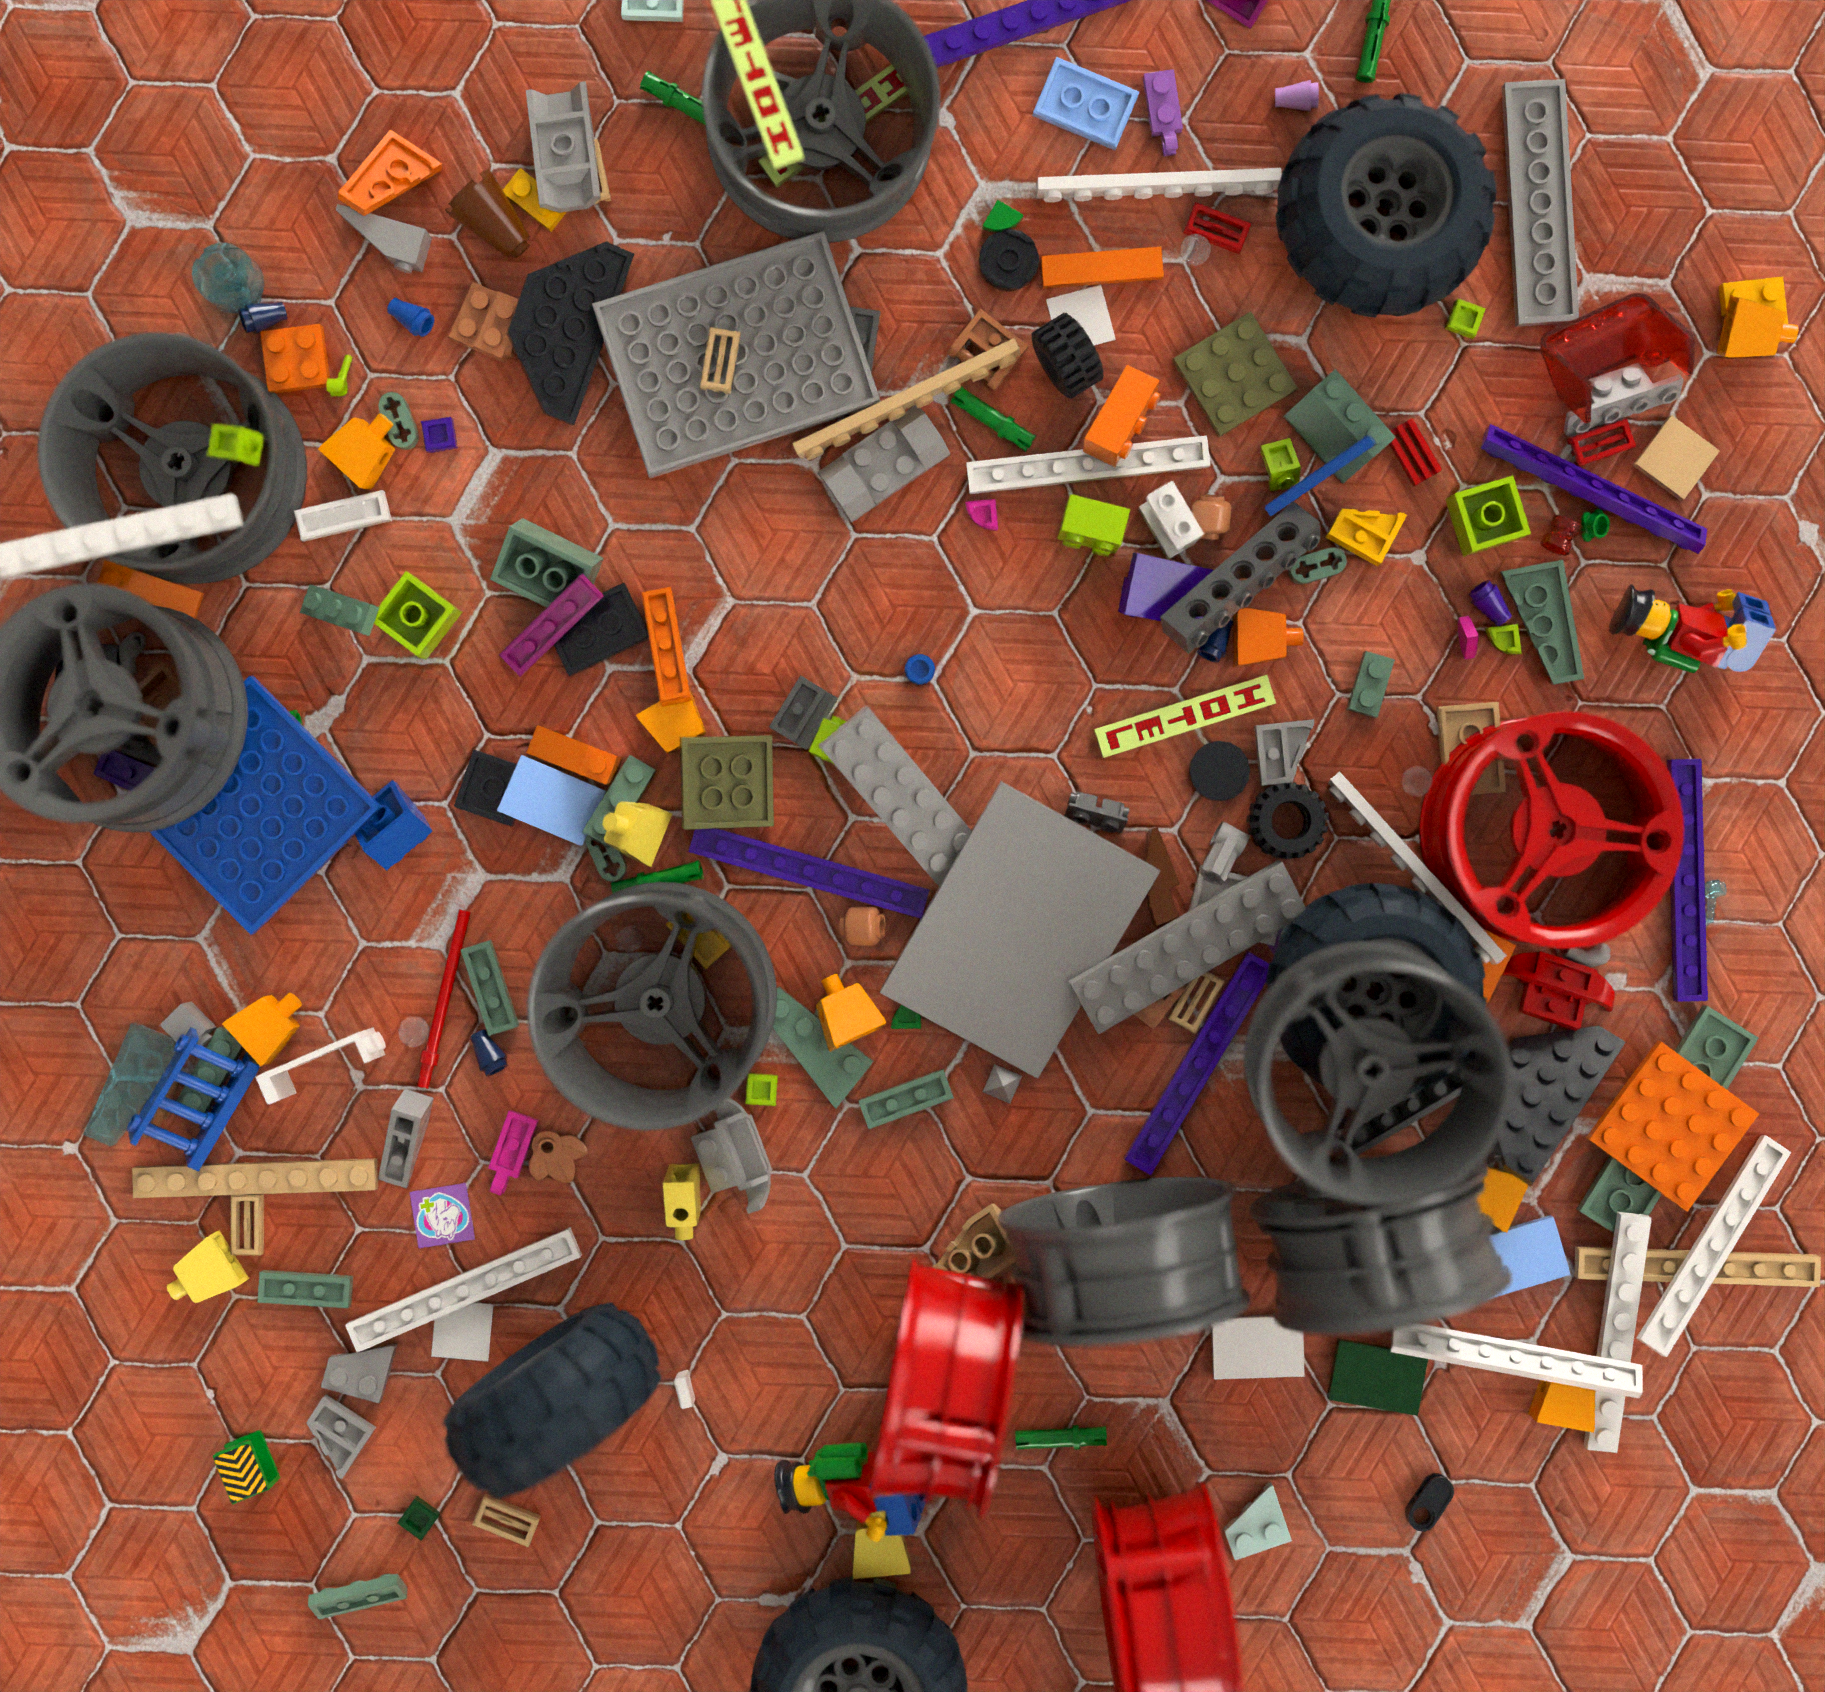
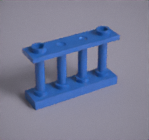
(210, 1123)

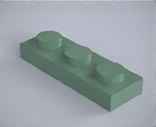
(339, 610)
(626, 787)
(490, 987)
(224, 1044)
(905, 1098)
(305, 1289)
(357, 1596)

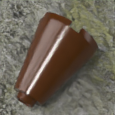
(490, 215)

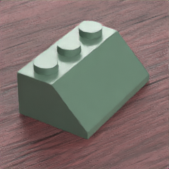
(1335, 419)
(541, 563)

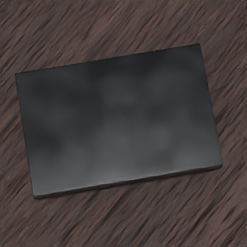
(602, 632)

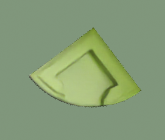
(1505, 638)

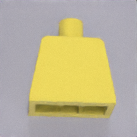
(636, 830)
(682, 1198)
(207, 1270)
(879, 1558)

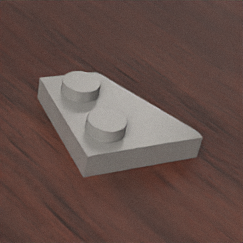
(1280, 749)
(360, 1373)
(340, 1433)

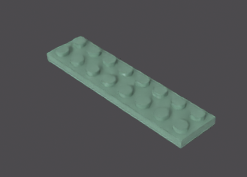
(1715, 1048)

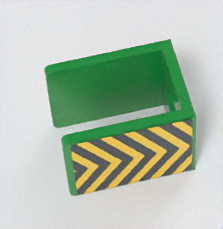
(246, 1467)

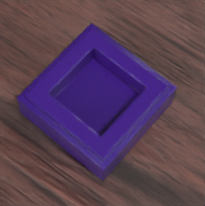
(439, 434)

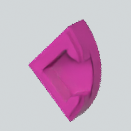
(983, 513)
(1467, 637)

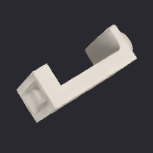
(1170, 520)

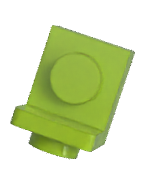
(235, 444)
(1281, 464)

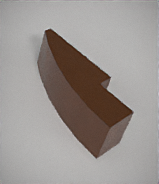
(1159, 898)

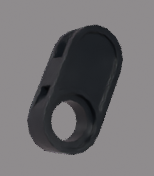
(1433, 1494)

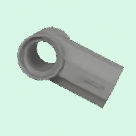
(1226, 848)

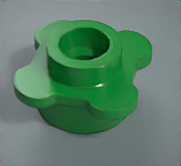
(1594, 525)

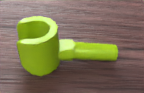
(339, 385)

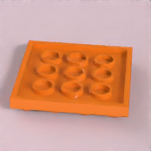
(1672, 1125)

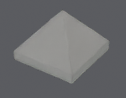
(1002, 1083)

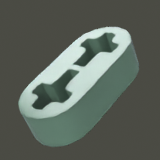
(405, 418)
(1319, 572)
(601, 862)

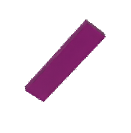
(551, 625)

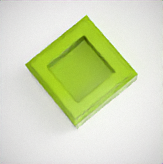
(1465, 318)
(761, 1089)

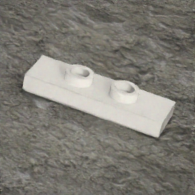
(342, 515)

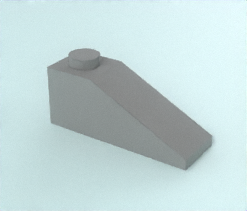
(399, 242)
(404, 1137)

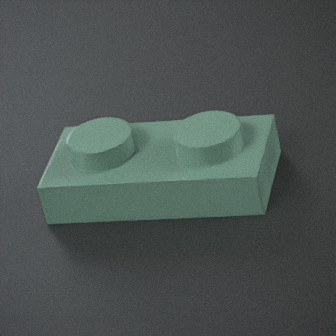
(1370, 684)

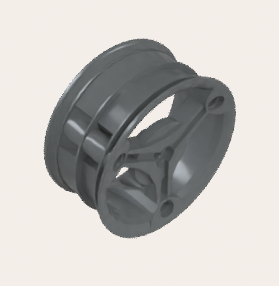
(841, 135)
(105, 383)
(99, 708)
(648, 977)
(1443, 1155)
(1125, 1261)
(1378, 1266)

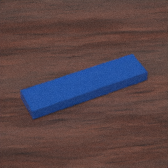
(1320, 475)

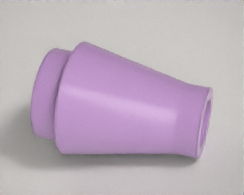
(1298, 96)

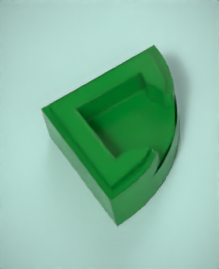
(1002, 218)
(906, 1019)

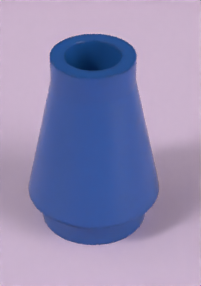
(412, 317)

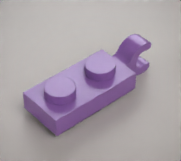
(1163, 108)

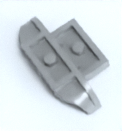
(735, 1155)

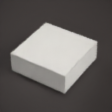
(684, 1389)

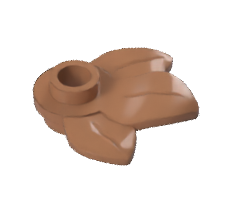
(559, 1159)

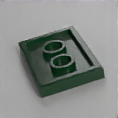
(1376, 1377)

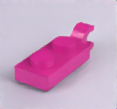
(511, 1149)

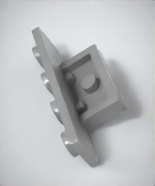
(1623, 394)

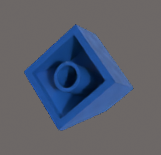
(393, 828)

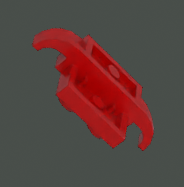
(1558, 988)

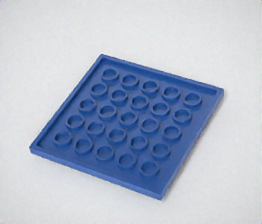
(273, 818)

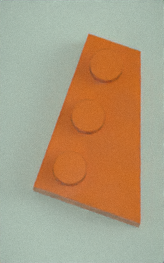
(387, 173)

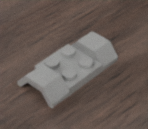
(563, 149)
(884, 462)

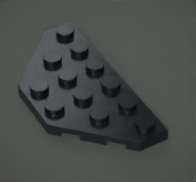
(558, 329)
(1549, 1088)

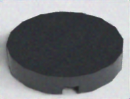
(1008, 260)
(1219, 771)

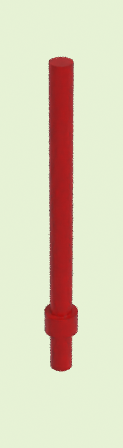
(430, 1056)

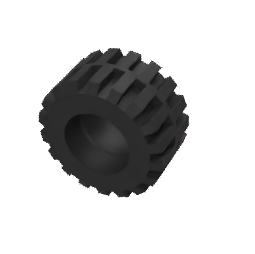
(1067, 355)
(1313, 820)

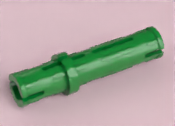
(1376, 22)
(673, 96)
(994, 419)
(678, 874)
(1065, 1437)

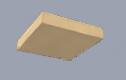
(1676, 458)

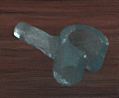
(1712, 890)

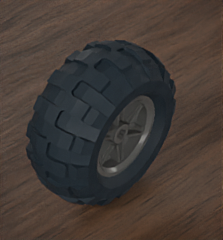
(552, 1401)

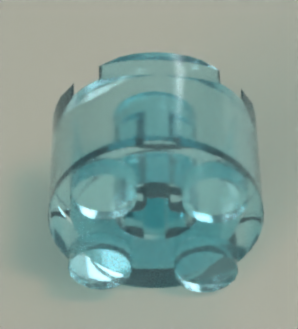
(228, 277)

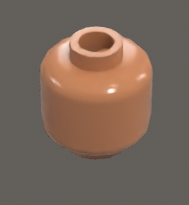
(1212, 515)
(863, 926)

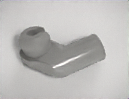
(129, 651)
(1597, 956)

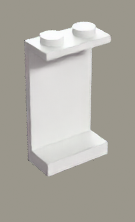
(277, 1083)

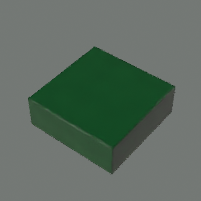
(419, 1518)

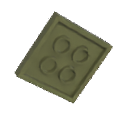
(1234, 374)
(726, 782)

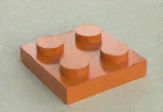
(295, 358)

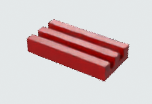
(1222, 217)
(1423, 447)
(1577, 450)

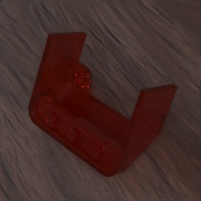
(1610, 337)

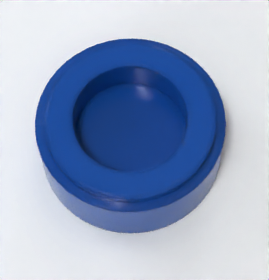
(919, 669)

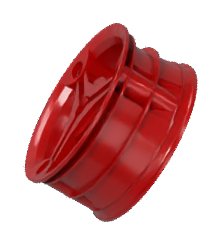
(1580, 831)
(949, 1387)
(1166, 1595)

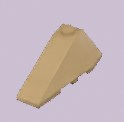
(980, 1247)

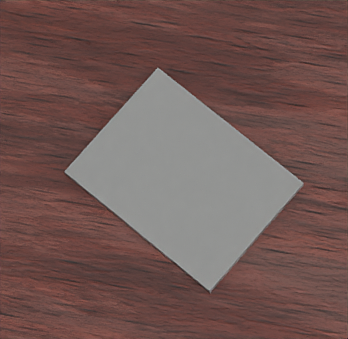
(793, 362)
(1013, 924)

